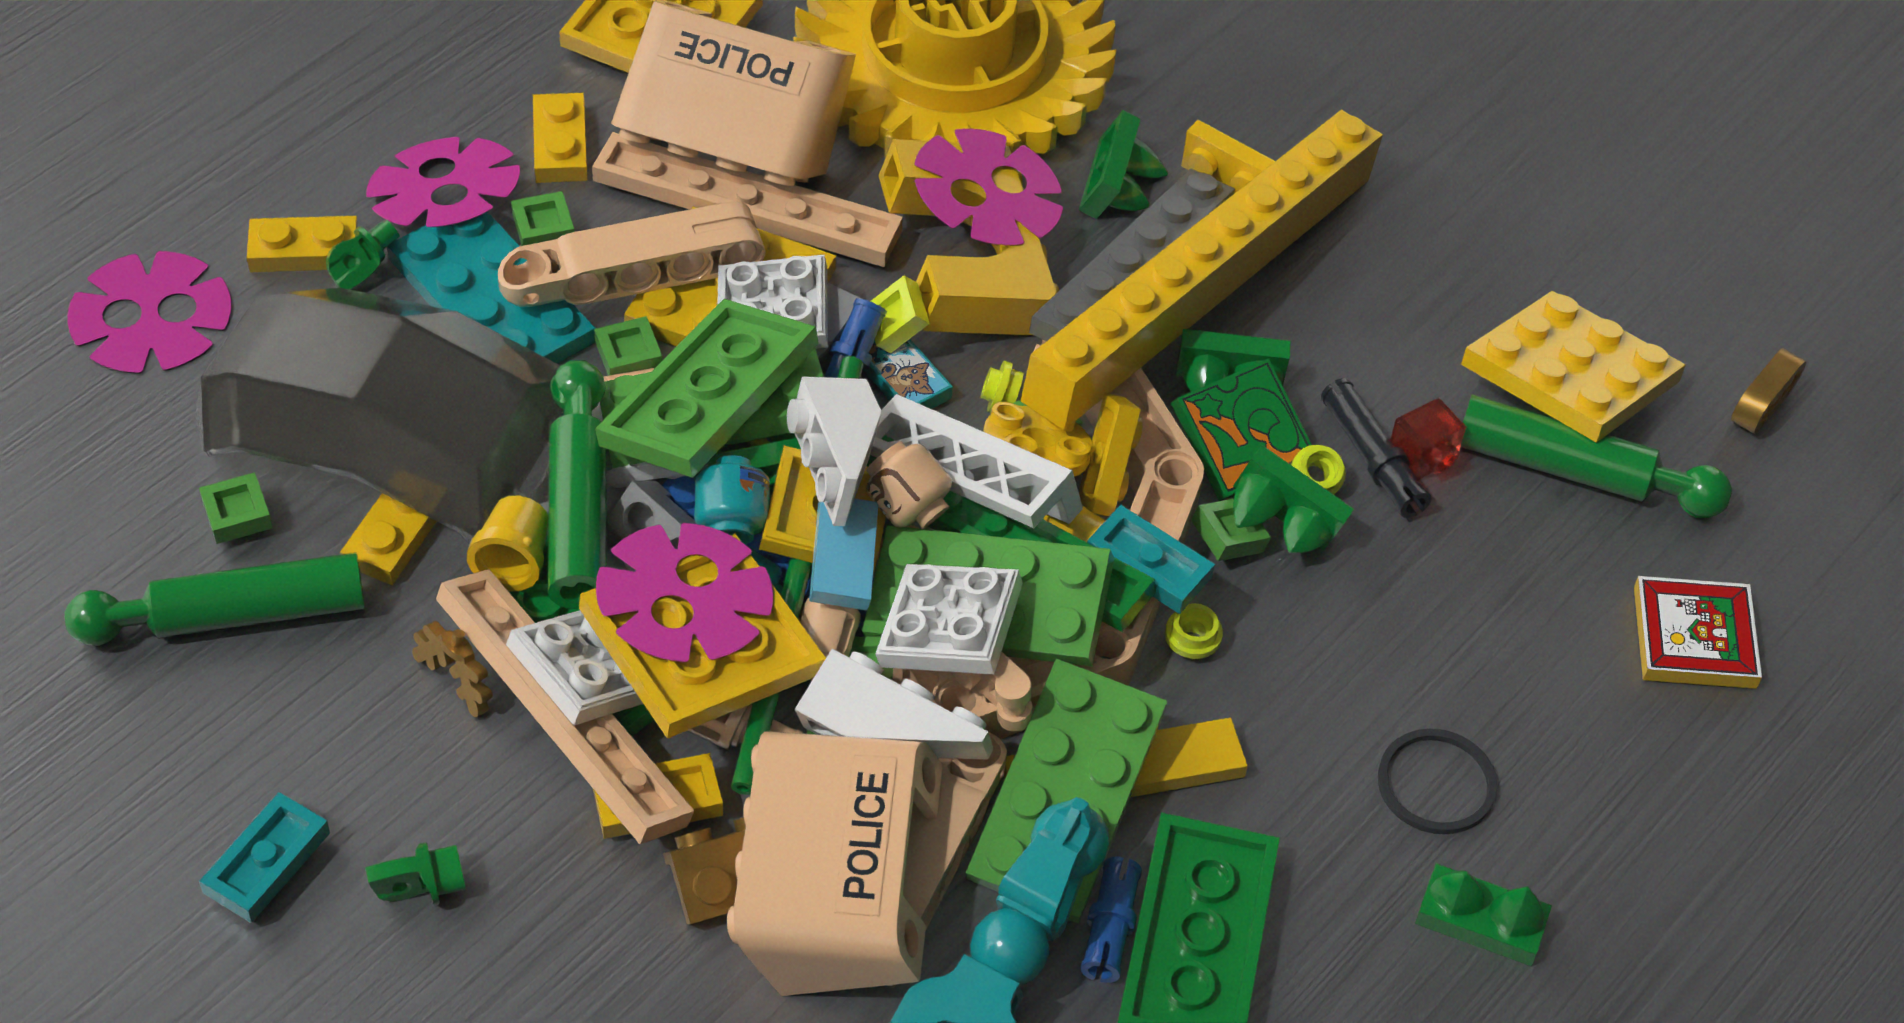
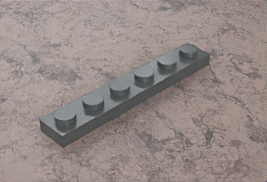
(1155, 229)

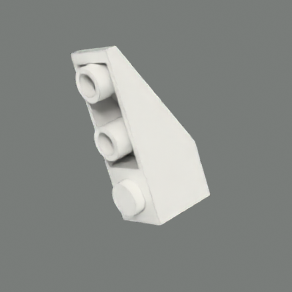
(836, 433)
(857, 701)

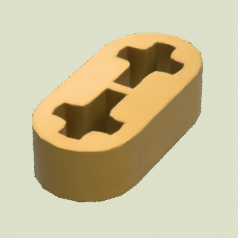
(1768, 390)

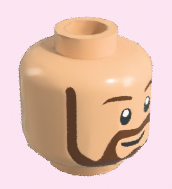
(908, 485)

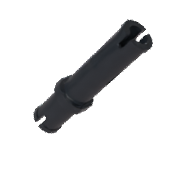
(1386, 463)

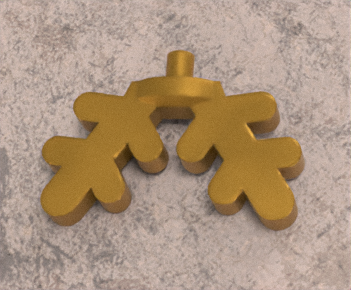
(446, 647)

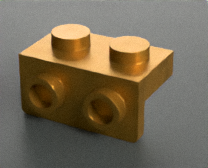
(706, 871)

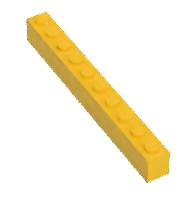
(1198, 270)

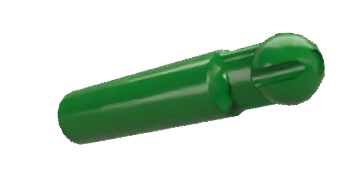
(1607, 465)
(576, 485)
(223, 600)

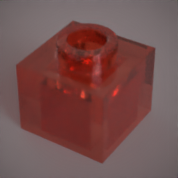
(1429, 437)

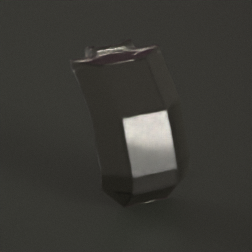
(383, 396)

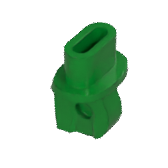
(359, 257)
(428, 871)

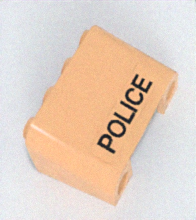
(734, 94)
(828, 861)

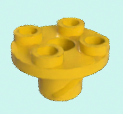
(1039, 436)

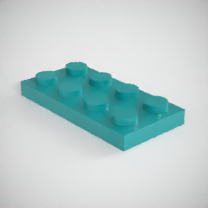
(458, 271)

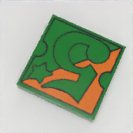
(1235, 418)

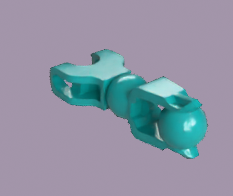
(1014, 940)

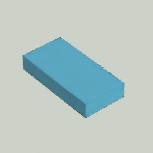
(844, 557)

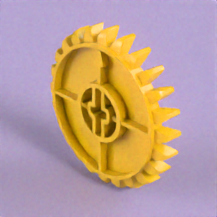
(966, 66)

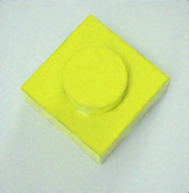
(904, 315)

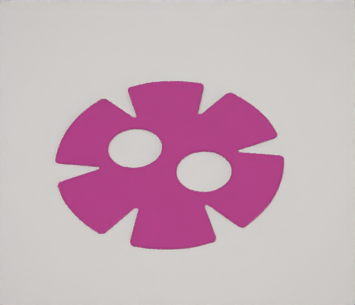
(415, 190)
(996, 217)
(171, 341)
(713, 605)

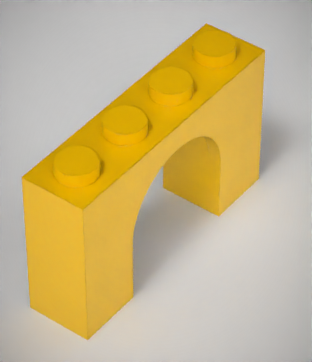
(971, 292)

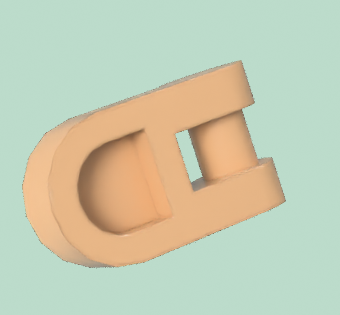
(1007, 689)

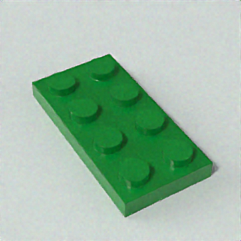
(1199, 924)

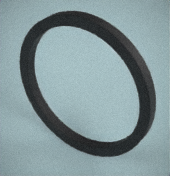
(1427, 825)

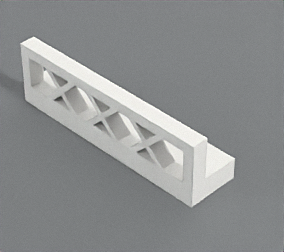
(983, 465)

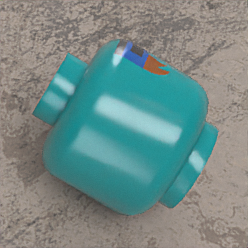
(732, 497)

